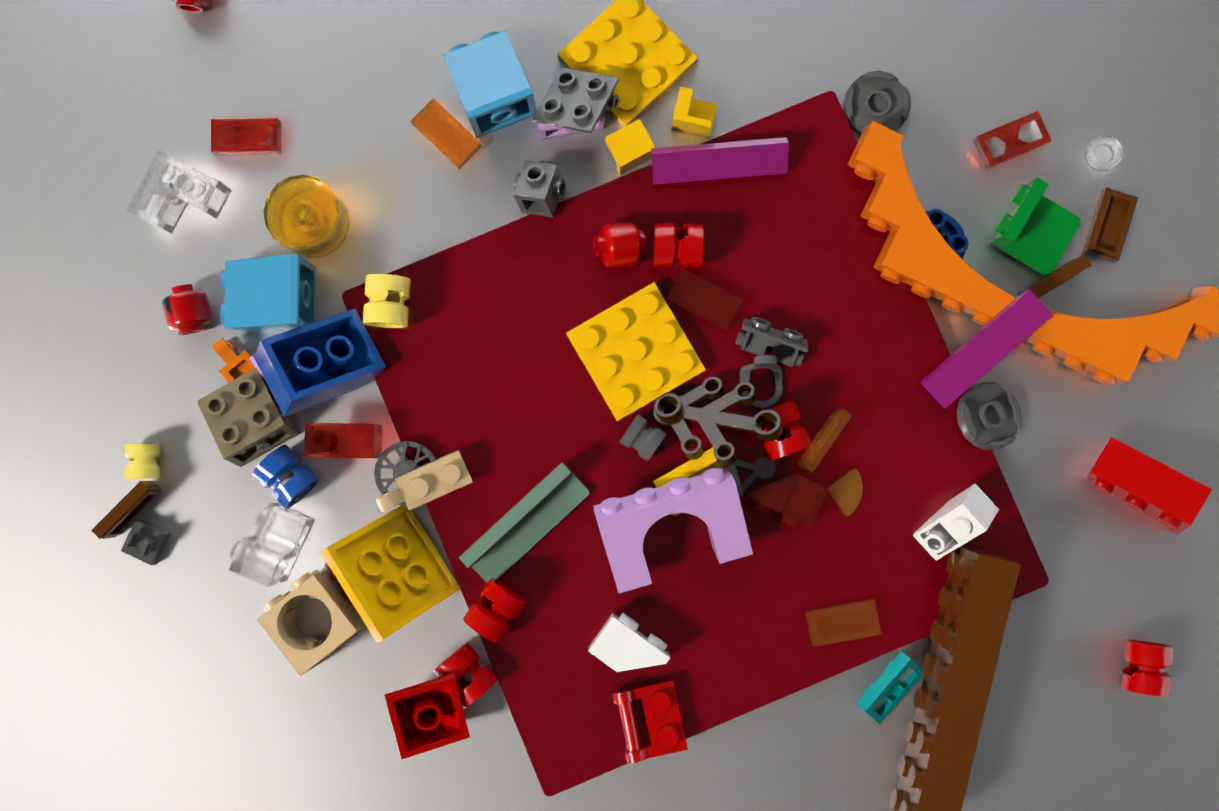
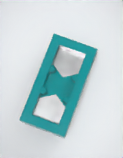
(890, 687)

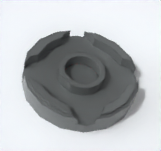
(876, 98)
(989, 416)

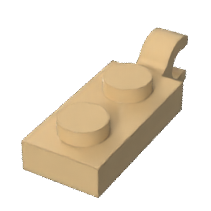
(427, 482)

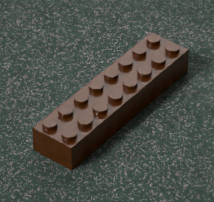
(955, 682)

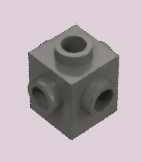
(539, 188)

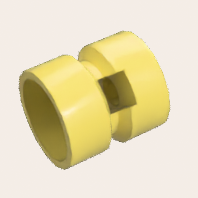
(391, 312)

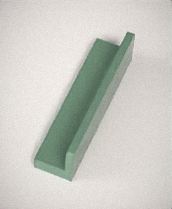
(525, 524)

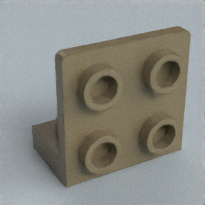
(245, 419)

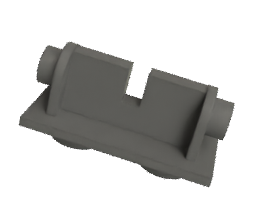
(784, 343)

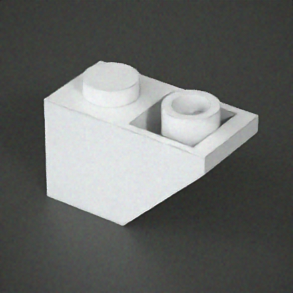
(957, 522)
(625, 647)

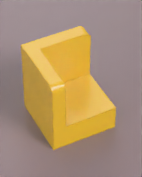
(692, 114)
(630, 146)

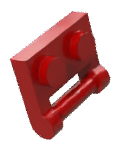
(661, 716)

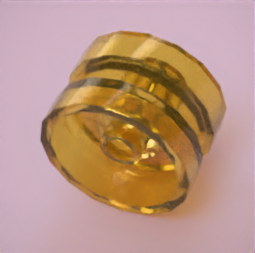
(291, 204)

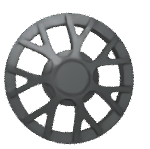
(401, 467)

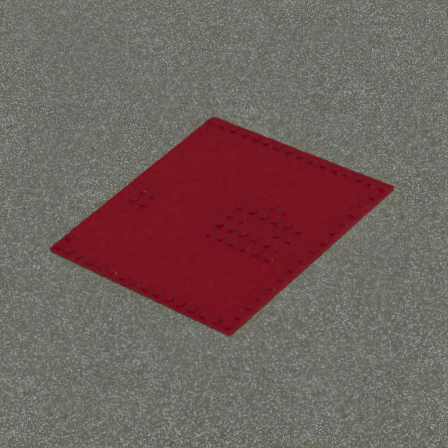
(504, 386)

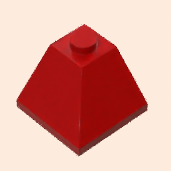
(427, 716)

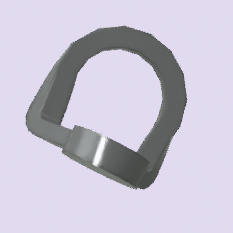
(768, 362)
(762, 468)

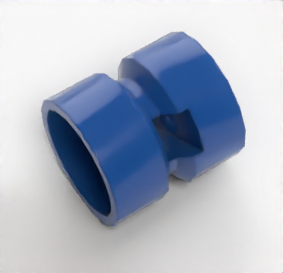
(278, 467)

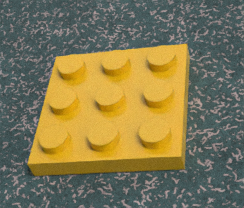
(635, 47)
(635, 351)
(390, 571)

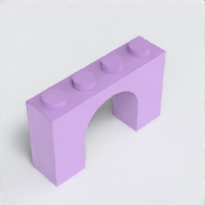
(627, 519)

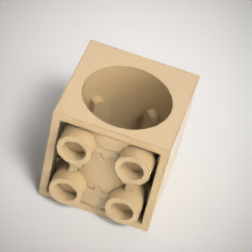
(282, 625)

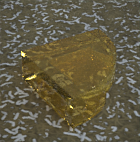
(847, 491)

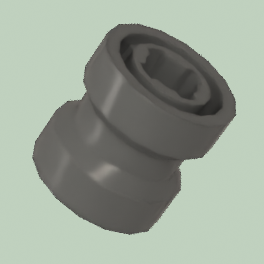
(642, 438)

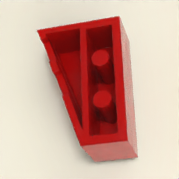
(1148, 485)

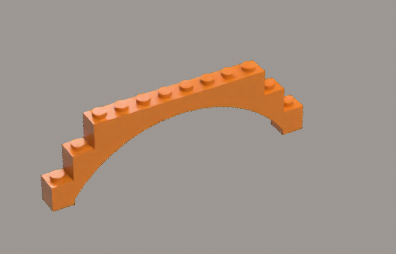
(928, 264)

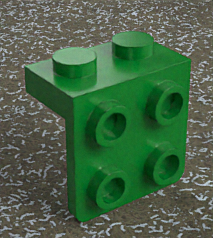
(1035, 228)

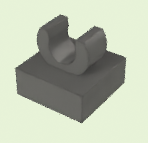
(145, 542)

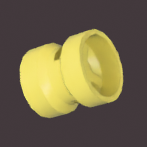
(142, 461)

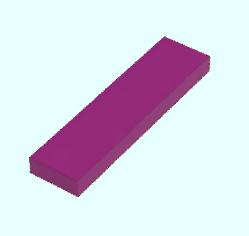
(720, 160)
(986, 348)

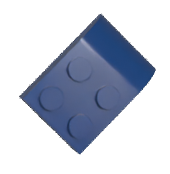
(318, 361)

